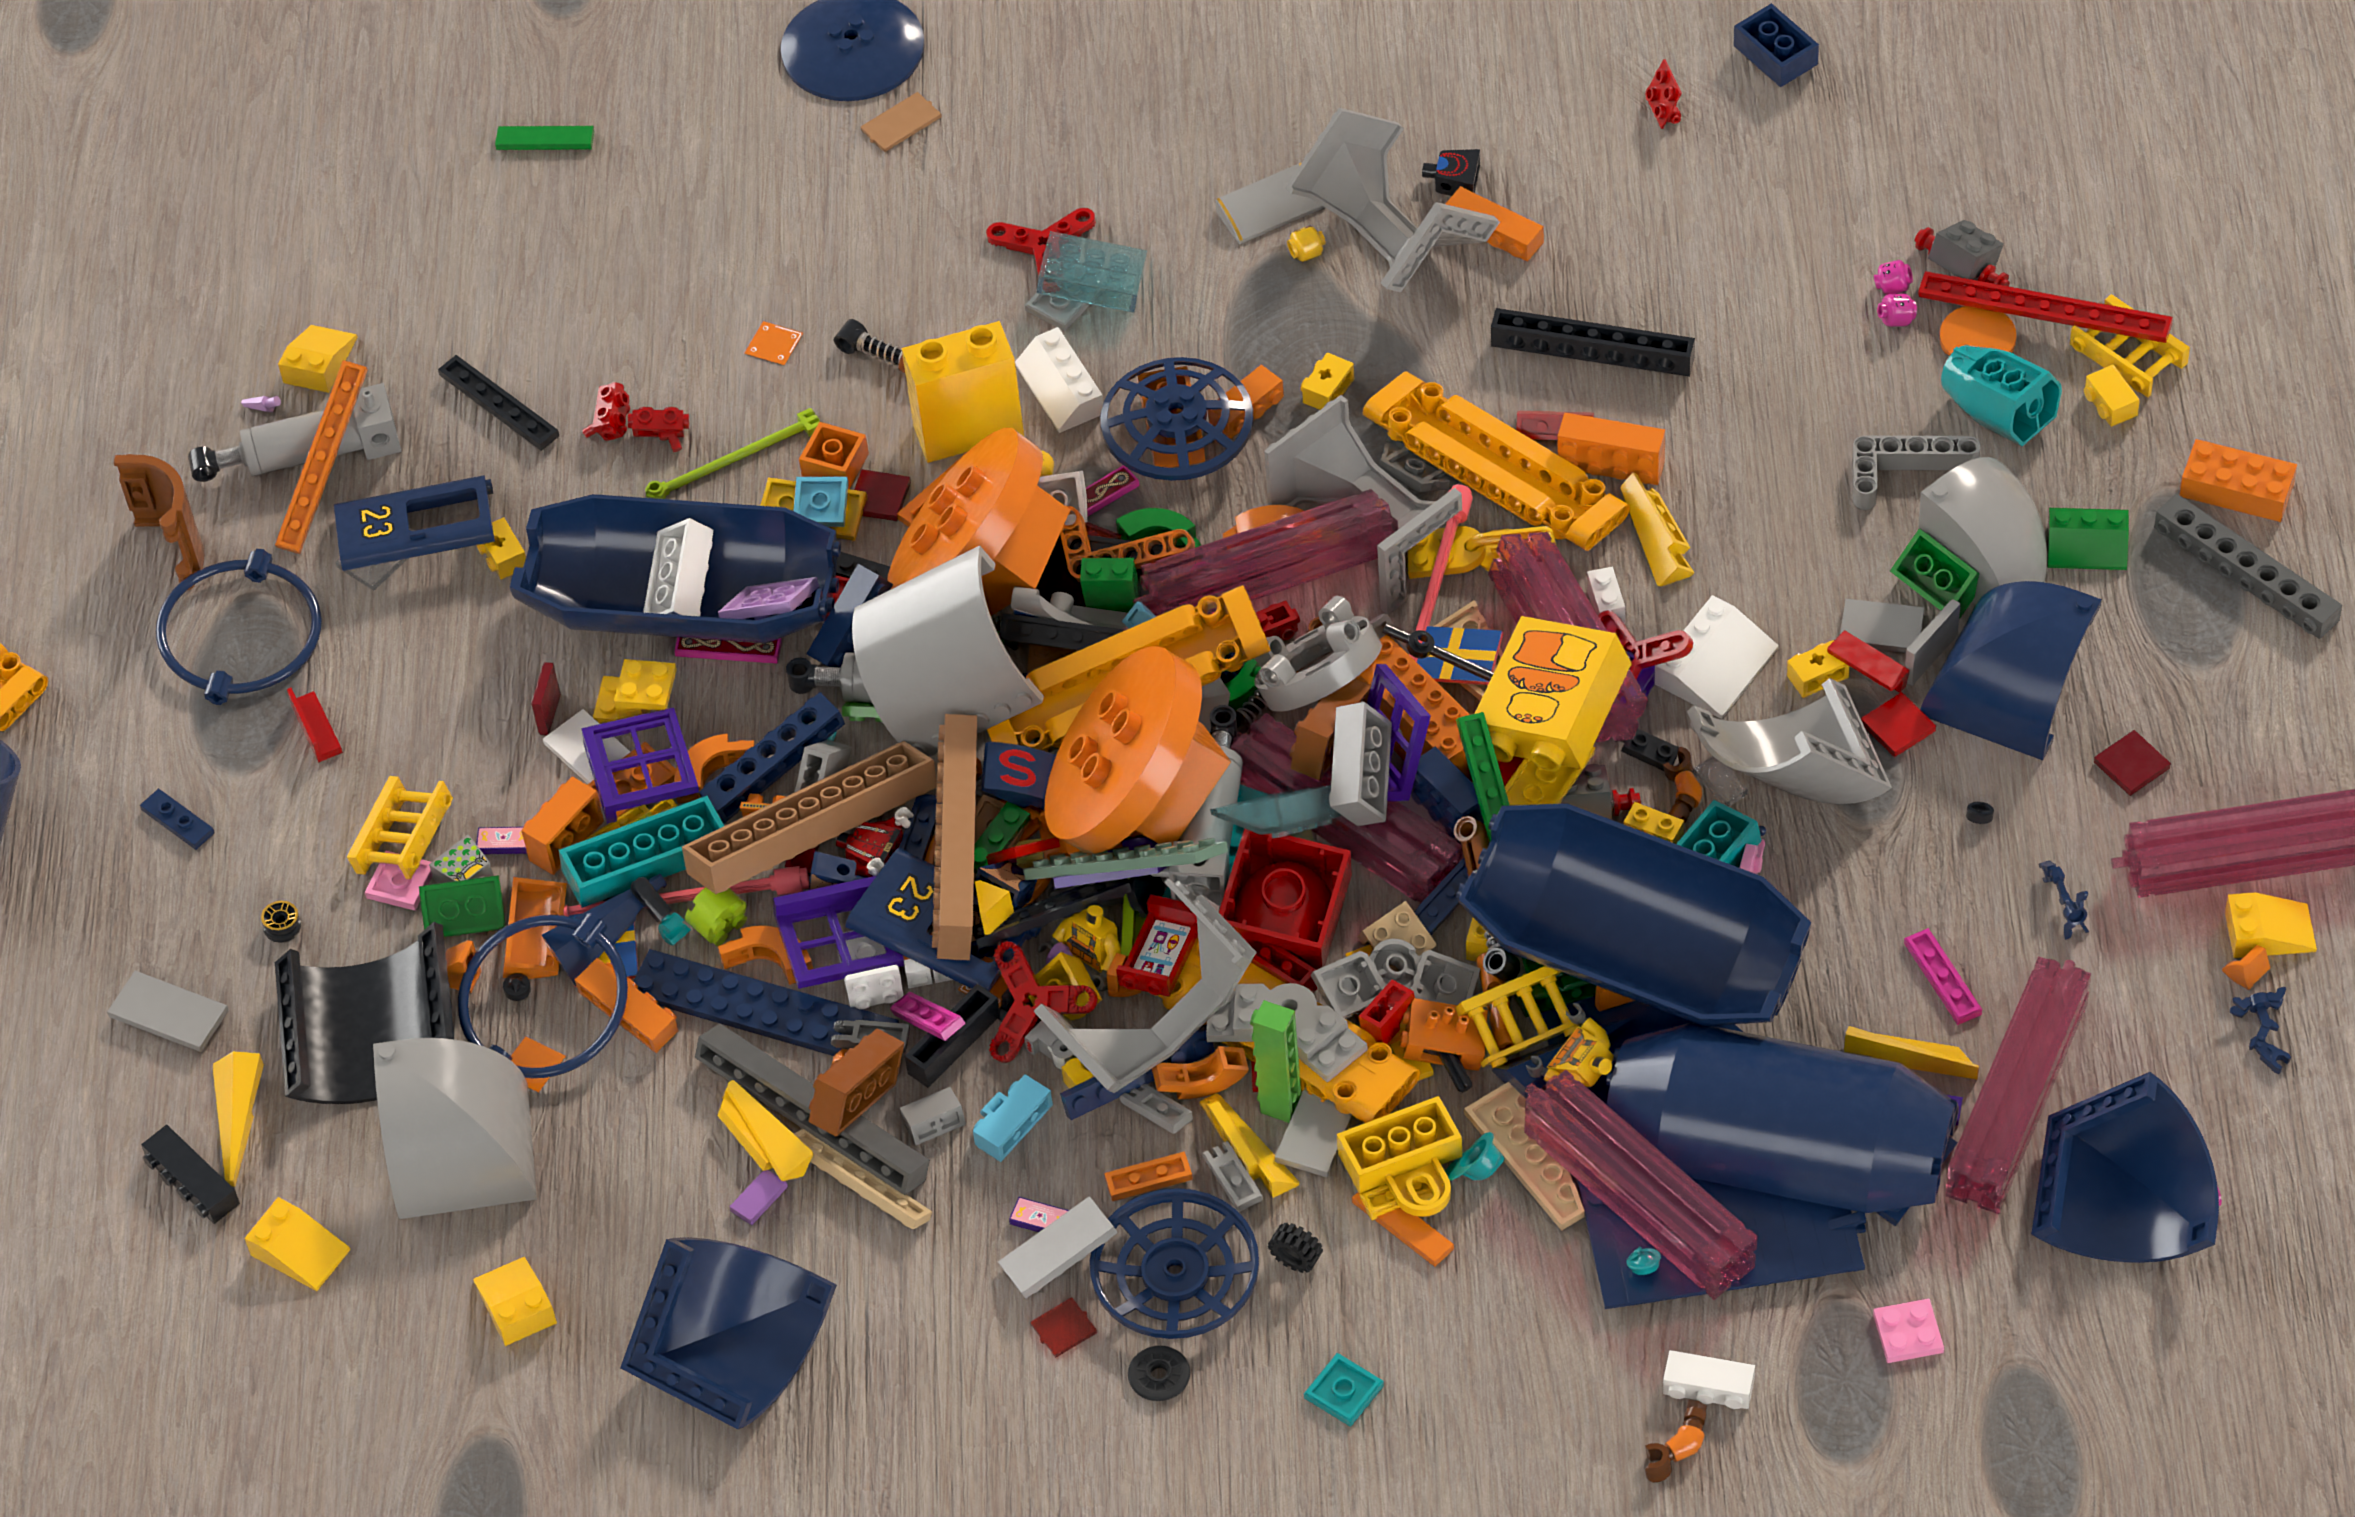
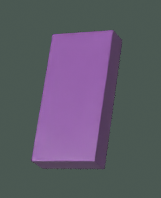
(758, 1197)

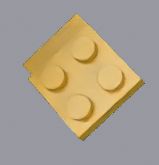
(637, 690)

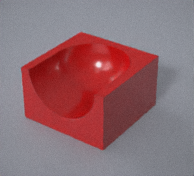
(1287, 893)

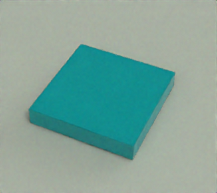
(1343, 1389)

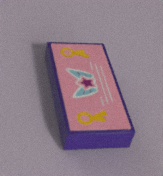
(501, 840)
(1034, 1214)

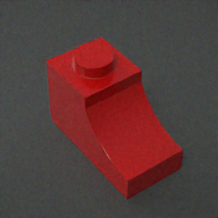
(1386, 1011)

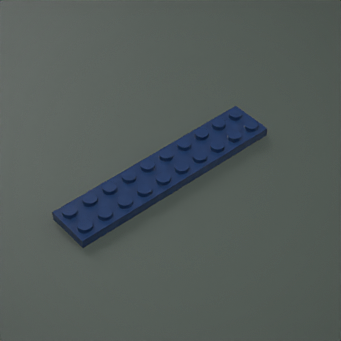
(746, 1002)

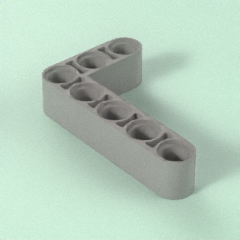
(1904, 453)

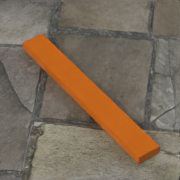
(321, 457)

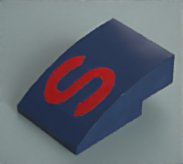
(1016, 773)

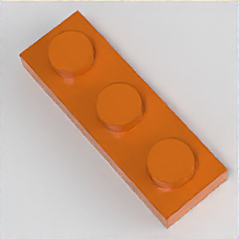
(1148, 1176)

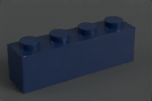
(836, 633)

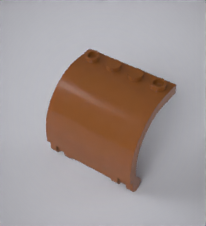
(159, 499)

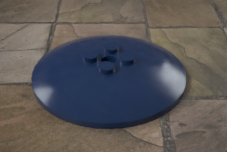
(844, 69)

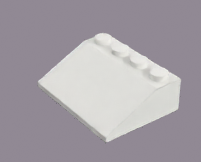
(1723, 658)

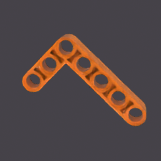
(1142, 546)

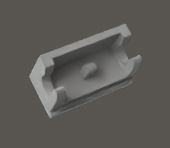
(933, 1116)

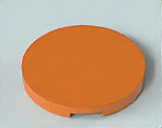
(1977, 328)

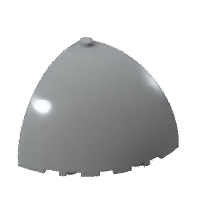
(1987, 522)

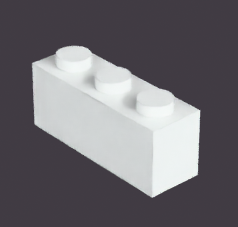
(1708, 1380)

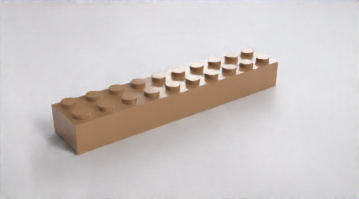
(809, 817)
(955, 836)

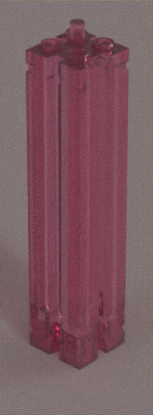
(1272, 554)
(1541, 586)
(2240, 844)
(1400, 850)
(2018, 1084)
(1639, 1183)

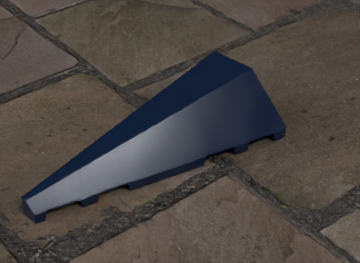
(1515, 1069)

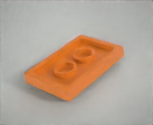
(633, 778)

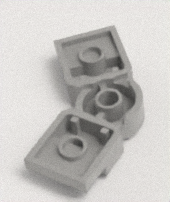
(1358, 978)
(1322, 1033)

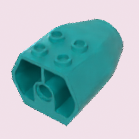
(2002, 391)

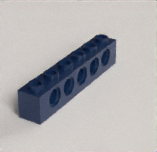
(786, 755)

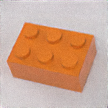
(562, 822)

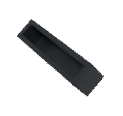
(934, 1056)
(189, 1174)

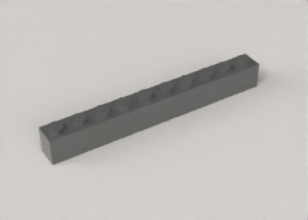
(791, 1095)

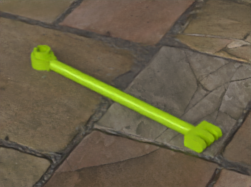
(807, 421)

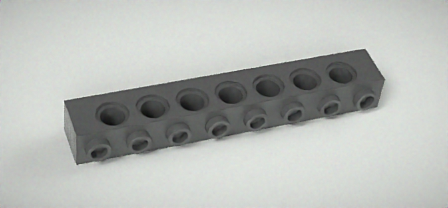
(2248, 566)

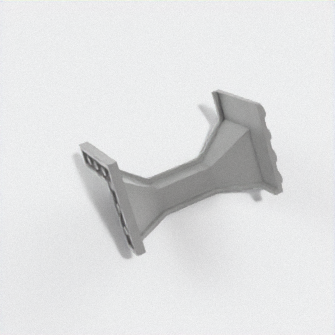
(1350, 178)
(1329, 462)
(1126, 1054)

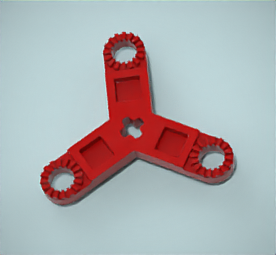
(1029, 240)
(1022, 1017)

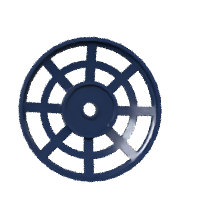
(1179, 425)
(1179, 1252)

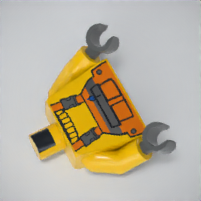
(1089, 939)
(1583, 1055)

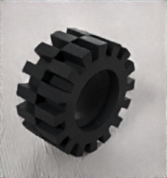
(1295, 1247)

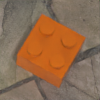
(834, 453)

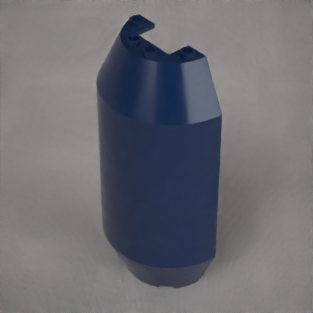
(596, 556)
(1636, 915)
(1785, 1116)

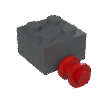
(1964, 251)
(1593, 793)

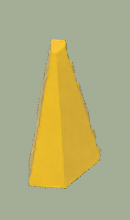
(235, 1091)

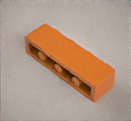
(1514, 232)
(642, 1014)

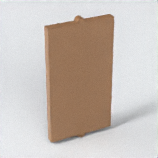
(901, 121)

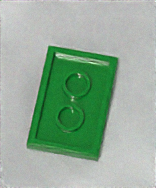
(464, 906)

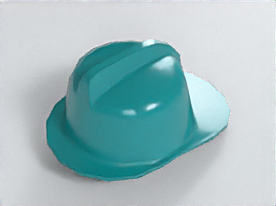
(1478, 1161)

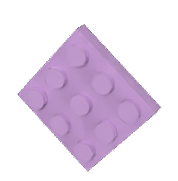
(769, 599)

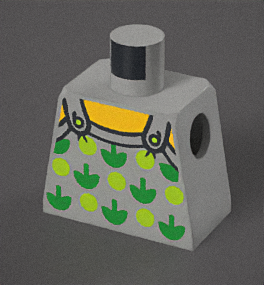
(460, 863)

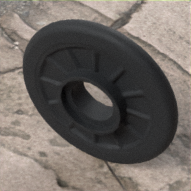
(1162, 1388)

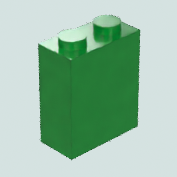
(1109, 583)

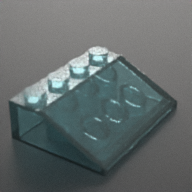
(1091, 271)
(1281, 812)

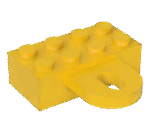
(1402, 1152)

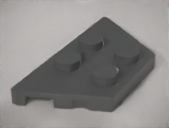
(1414, 470)

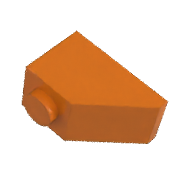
(457, 962)

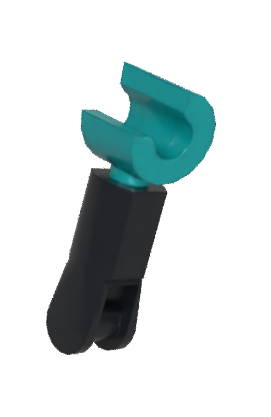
(671, 927)

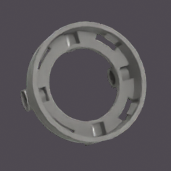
(1354, 651)

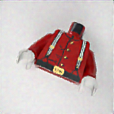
(874, 842)

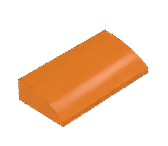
(527, 950)

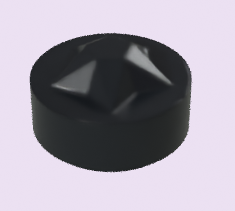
(1980, 812)
(516, 987)

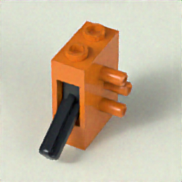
(1443, 1038)

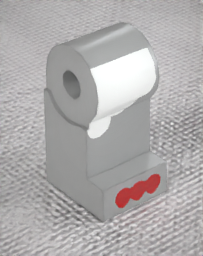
(1046, 1042)

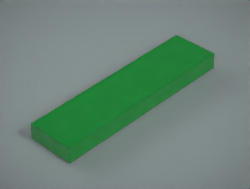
(544, 137)

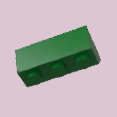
(2088, 538)
(1936, 572)

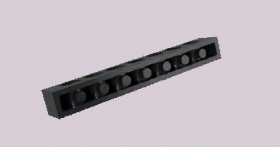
(1592, 342)

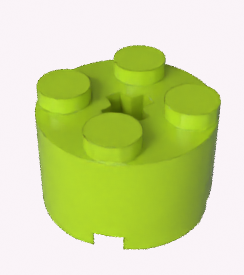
(716, 914)

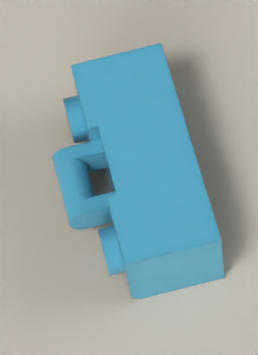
(1011, 1117)

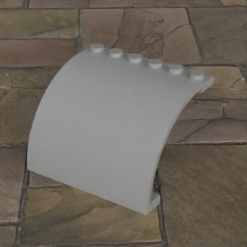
(937, 653)

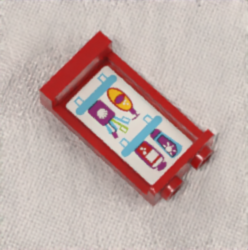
(1160, 947)

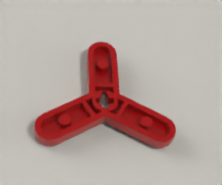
(1651, 650)

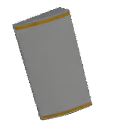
(1263, 206)

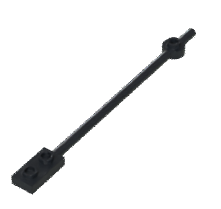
(1643, 746)

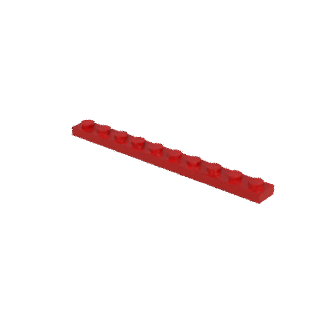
(2045, 307)

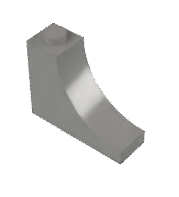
(821, 762)

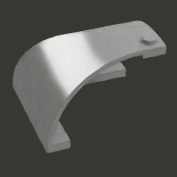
(1807, 752)
(453, 1126)

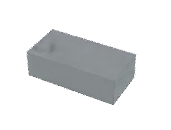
(1360, 764)

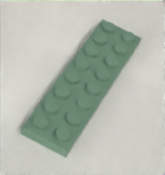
(1124, 859)

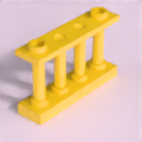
(2172, 352)
(387, 811)
(1498, 998)

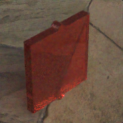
(1063, 1327)

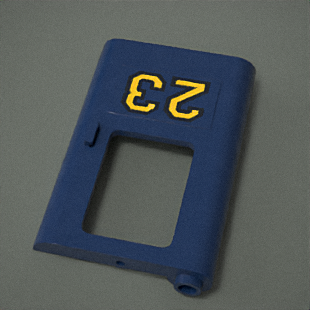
(378, 526)
(900, 912)

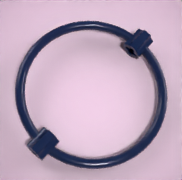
(220, 683)
(588, 933)

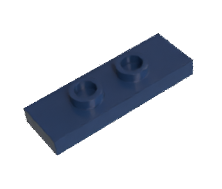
(177, 819)

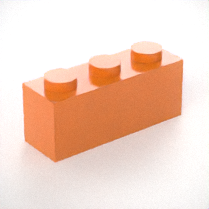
(1264, 391)

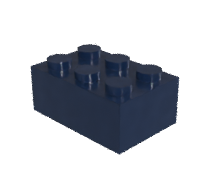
(1776, 45)
(1444, 791)

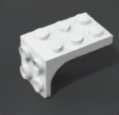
(875, 985)

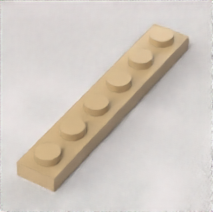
(864, 1183)

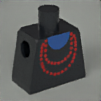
(1454, 170)

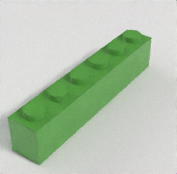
(1276, 1060)

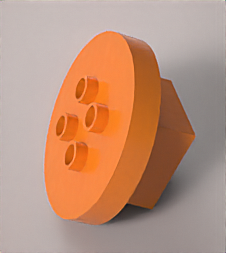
(991, 504)
(1134, 757)

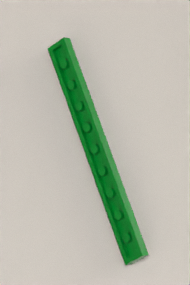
(1485, 777)

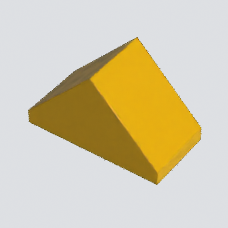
(994, 905)

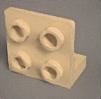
(1399, 924)

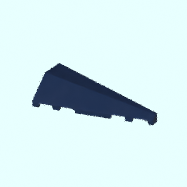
(616, 913)

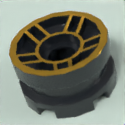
(272, 917)

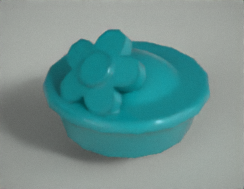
(1644, 1261)

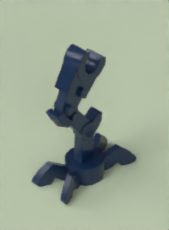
(2074, 911)
(2258, 1004)

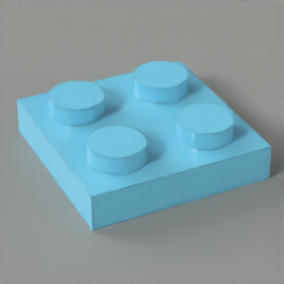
(822, 499)

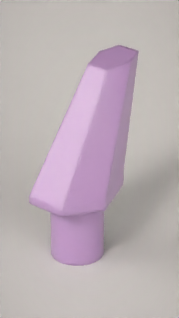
(262, 403)

